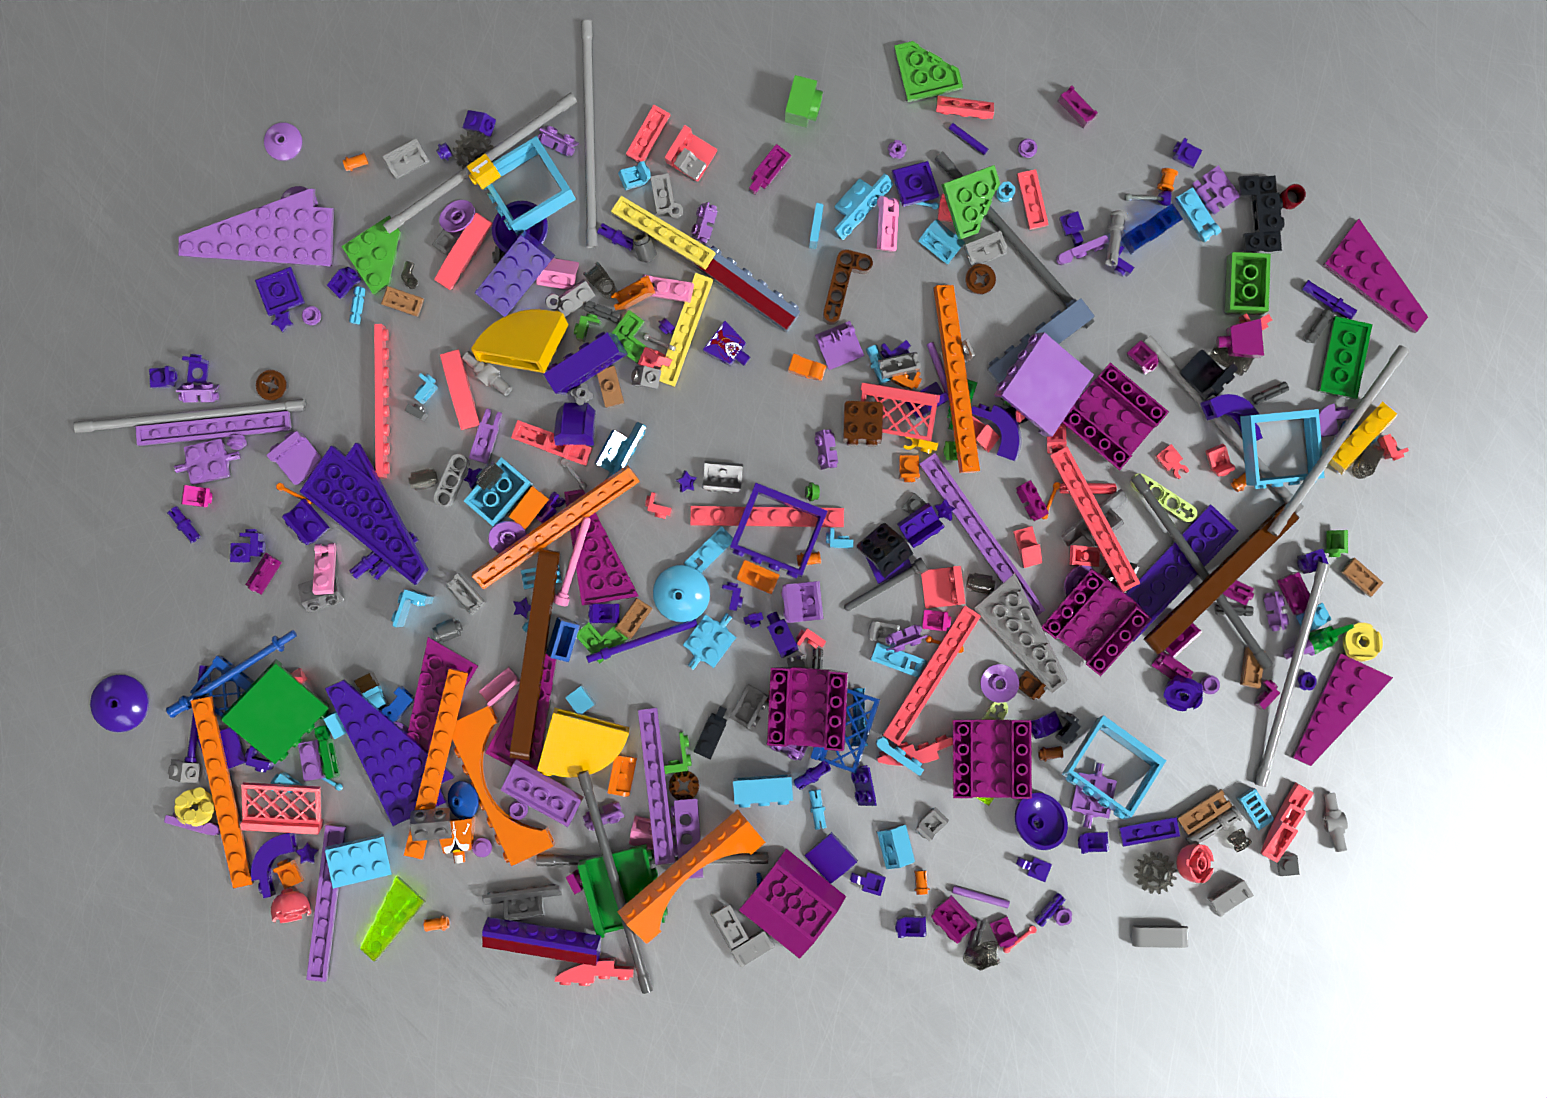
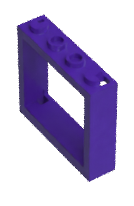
(791, 502)

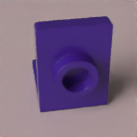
(196, 361)

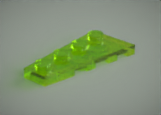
(395, 914)

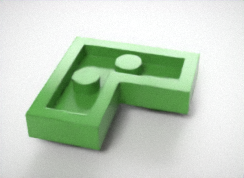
(626, 331)
(594, 641)

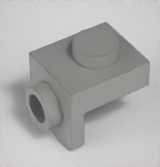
(690, 164)
(645, 376)
(879, 631)
(183, 771)
(931, 824)

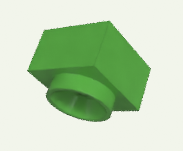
(803, 101)

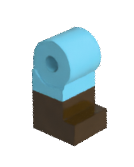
(371, 689)

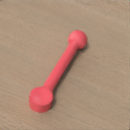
(1032, 929)

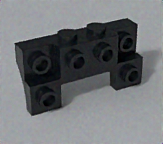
(1266, 214)

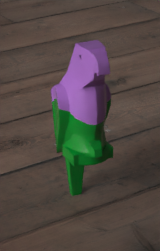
(1320, 640)

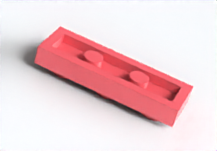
(965, 107)
(648, 134)
(1032, 199)

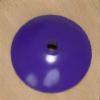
(504, 238)
(131, 703)
(1049, 820)

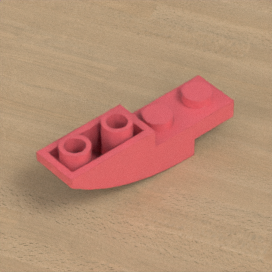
(925, 752)
(586, 974)

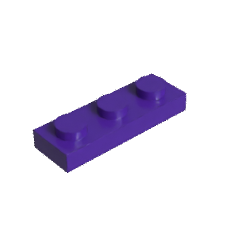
(1149, 831)

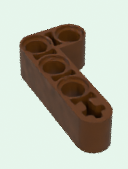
(841, 287)

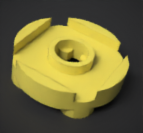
(1369, 650)
(194, 797)

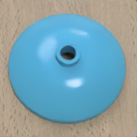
(690, 584)

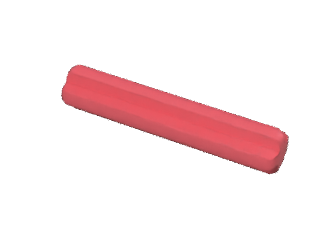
(1096, 488)

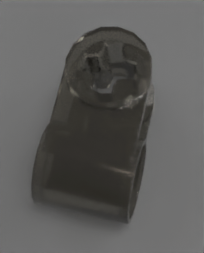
(599, 278)
(1369, 459)
(982, 955)

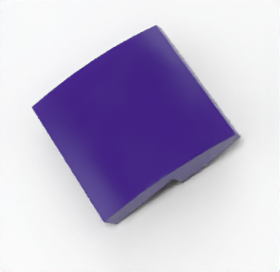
(831, 858)

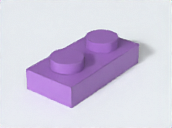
(310, 760)

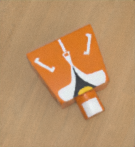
(461, 840)

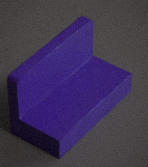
(934, 388)

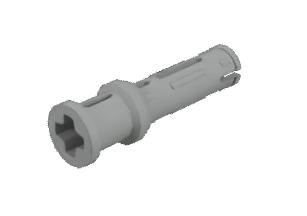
(1116, 231)
(1222, 822)

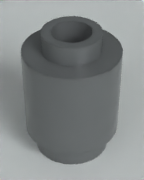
(644, 247)
(447, 630)

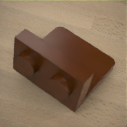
(863, 423)

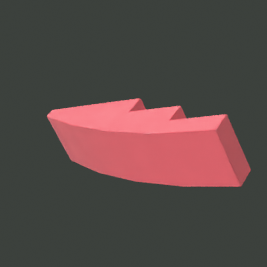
(463, 250)
(459, 389)
(545, 441)
(1285, 823)

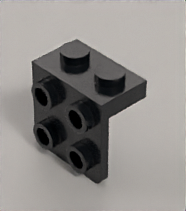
(1207, 375)
(885, 549)

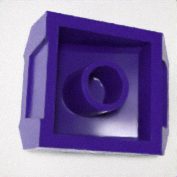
(575, 425)

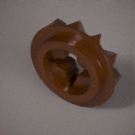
(981, 270)
(267, 377)
(684, 776)

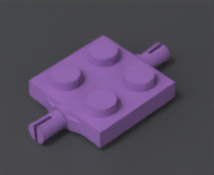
(207, 461)
(1089, 805)

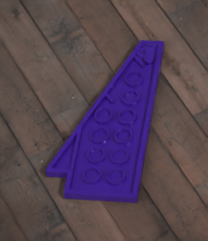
(357, 500)
(386, 752)

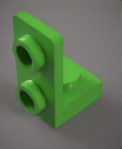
(675, 765)

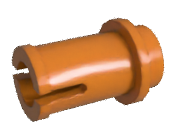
(355, 161)
(1239, 483)
(814, 558)
(921, 882)
(436, 923)

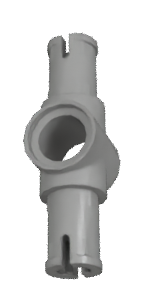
(487, 373)
(1335, 822)

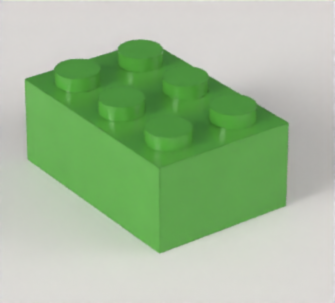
(1247, 283)

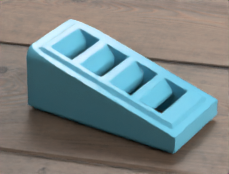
(1248, 795)

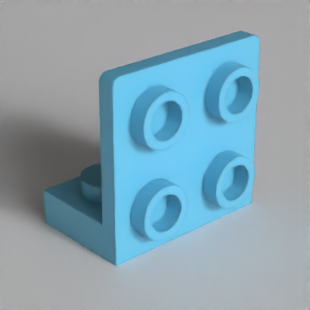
(406, 599)

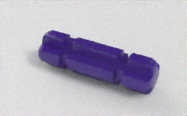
(1049, 909)

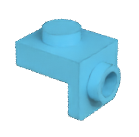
(635, 176)
(1320, 618)

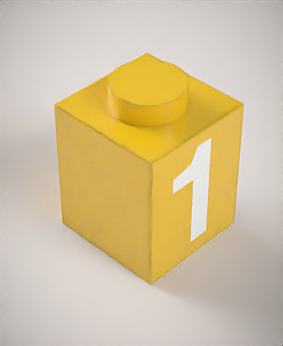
(483, 171)

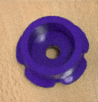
(444, 151)
(666, 326)
(1307, 686)

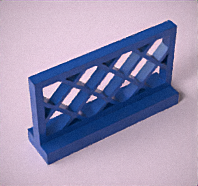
(223, 665)
(819, 753)

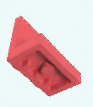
(697, 146)
(943, 587)

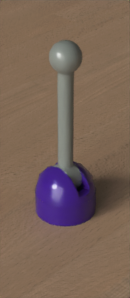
(1163, 198)

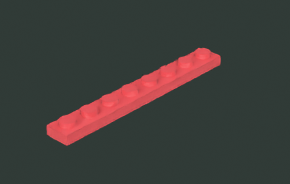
(382, 410)
(763, 517)
(1094, 519)
(931, 675)

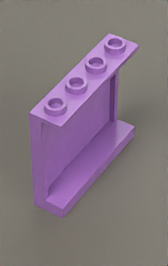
(1044, 383)

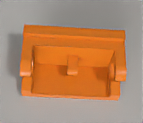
(633, 293)
(528, 507)
(758, 577)
(622, 775)

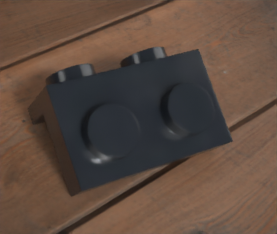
(1069, 730)

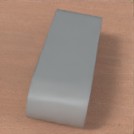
(443, 486)
(1160, 936)

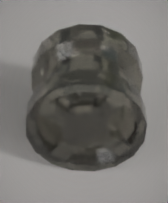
(1239, 840)

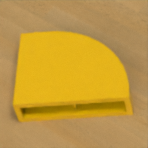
(522, 340)
(580, 744)

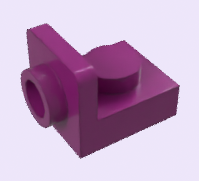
(1143, 357)
(1265, 698)
(575, 881)
(1003, 932)

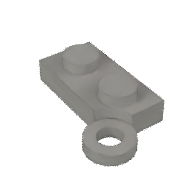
(664, 196)
(572, 298)

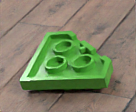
(924, 72)
(970, 199)
(374, 255)

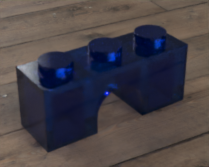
(1151, 229)

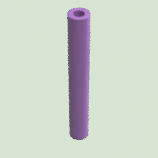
(938, 365)
(980, 896)

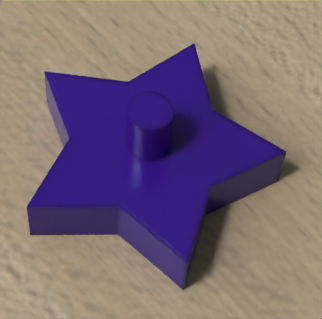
(282, 321)
(471, 477)
(686, 482)
(945, 510)
(522, 608)
(307, 854)

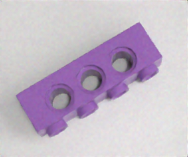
(690, 808)

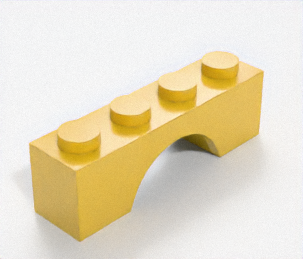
(1362, 437)

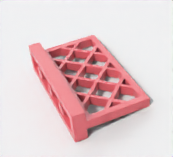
(905, 396)
(281, 823)

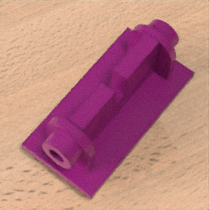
(1036, 507)
(263, 573)
(1240, 592)
(1171, 667)

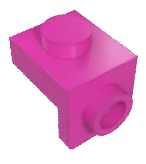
(196, 496)
(936, 620)

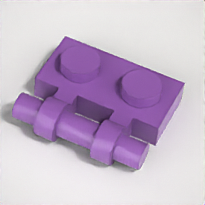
(1219, 186)

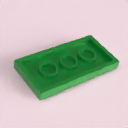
(1345, 357)

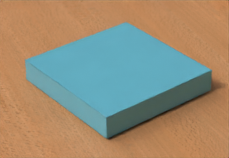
(816, 226)

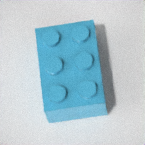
(502, 497)
(763, 790)
(357, 860)

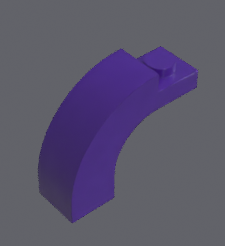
(1232, 406)
(1009, 428)
(265, 857)

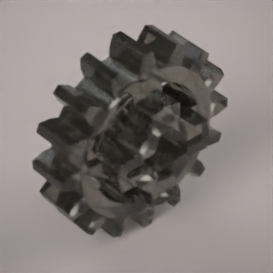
(465, 150)
(1162, 870)

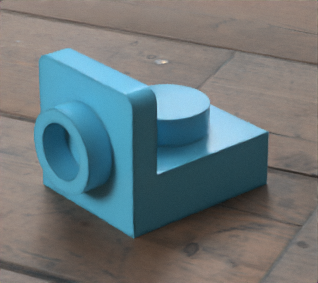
(425, 391)
(841, 542)
(286, 779)

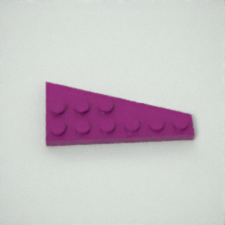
(1368, 270)
(599, 567)
(431, 686)
(1342, 699)
(501, 742)

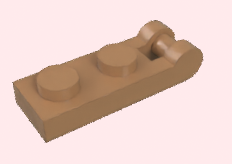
(1203, 812)

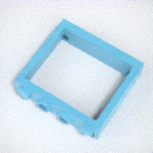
(516, 158)
(1312, 438)
(1133, 745)

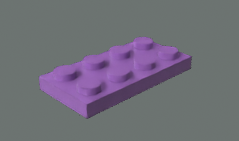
(542, 793)

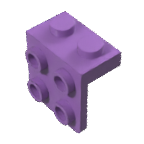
(295, 457)
(802, 602)

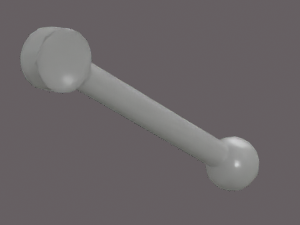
(646, 336)
(564, 462)

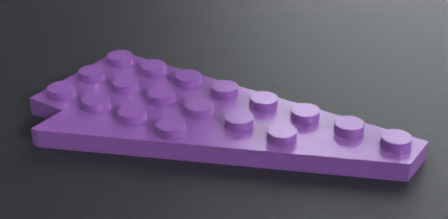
(277, 232)

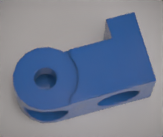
(399, 705)

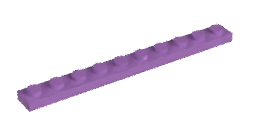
(975, 526)

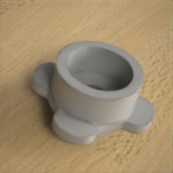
(580, 400)

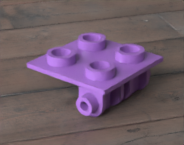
(839, 345)

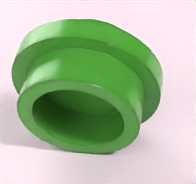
(812, 491)

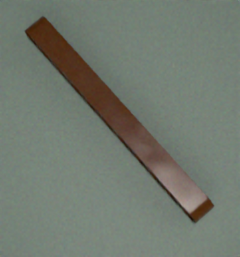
(1216, 583)
(534, 654)

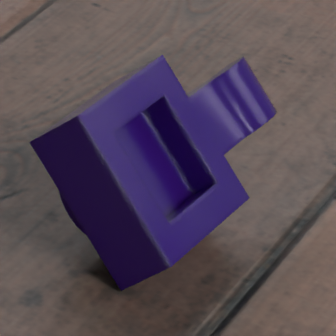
(1072, 226)
(549, 508)
(753, 619)
(1036, 868)
(871, 882)

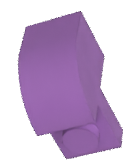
(1329, 416)

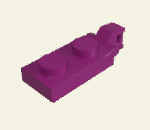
(769, 168)

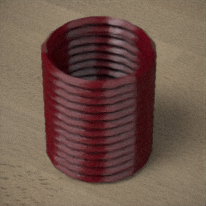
(1298, 190)

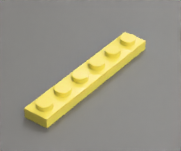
(663, 232)
(686, 329)

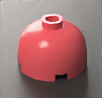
(1195, 863)
(289, 906)

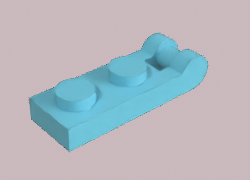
(1197, 214)
(710, 549)
(897, 660)
(898, 754)

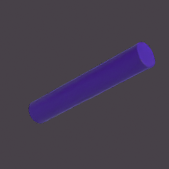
(969, 139)

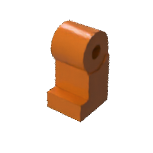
(806, 368)

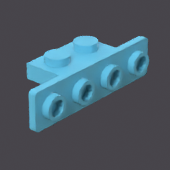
(859, 202)
(619, 449)

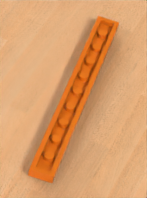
(956, 379)
(555, 527)
(438, 752)
(222, 791)

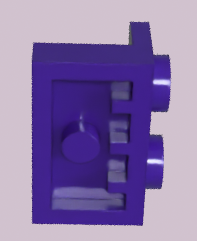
(305, 522)
(920, 525)

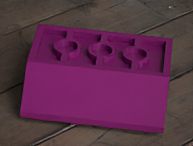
(1114, 416)
(1097, 621)
(807, 707)
(992, 759)
(793, 904)

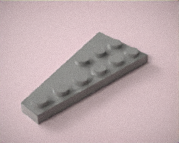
(1015, 622)

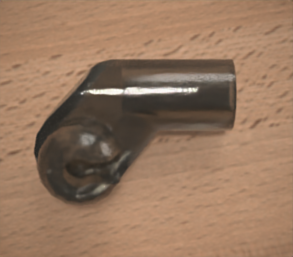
(407, 276)

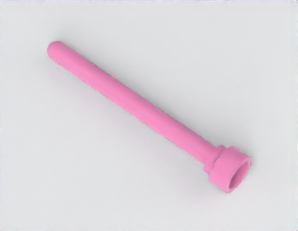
(562, 597)

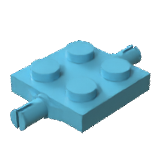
(709, 641)

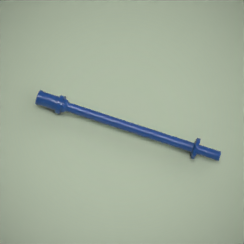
(185, 701)

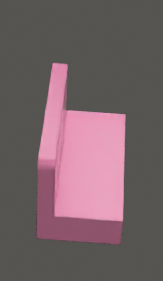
(559, 274)
(500, 686)
(641, 832)

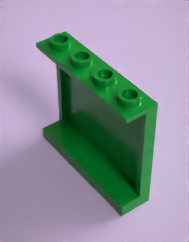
(275, 712)
(634, 873)

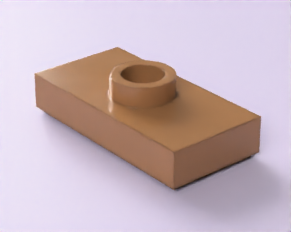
(402, 301)
(610, 387)
(1362, 577)
(633, 618)
(1251, 671)

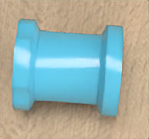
(1001, 195)

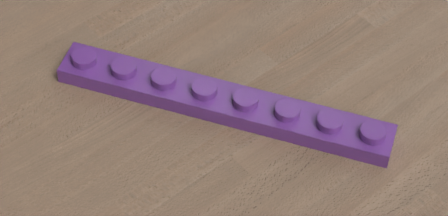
(213, 428)
(656, 786)
(324, 911)

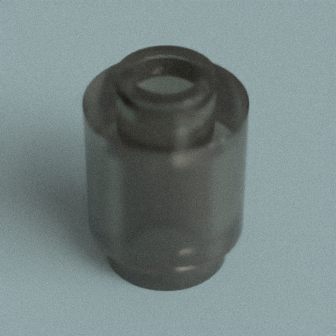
(489, 476)
(423, 479)
(980, 583)

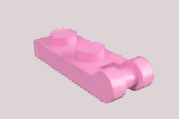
(887, 224)
(672, 289)
(324, 569)

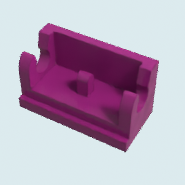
(1077, 107)
(1294, 592)

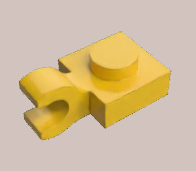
(926, 446)

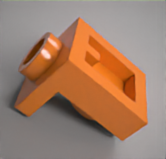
(905, 382)
(909, 467)
(288, 873)

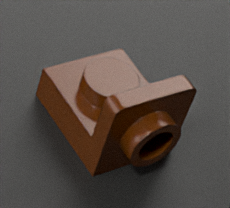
(1031, 685)

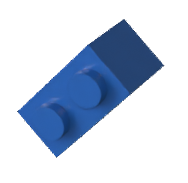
(562, 639)

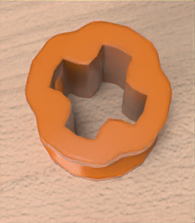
(1167, 179)

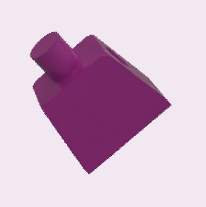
(1243, 340)

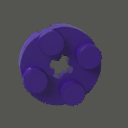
(1183, 685)

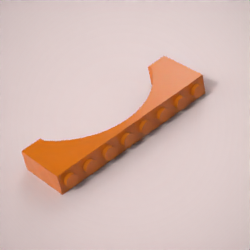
(517, 839)
(646, 909)

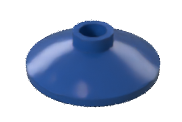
(463, 800)

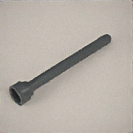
(917, 567)

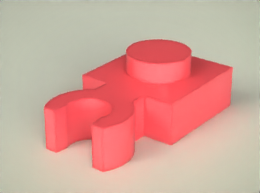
(1170, 459)

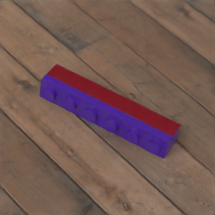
(541, 941)

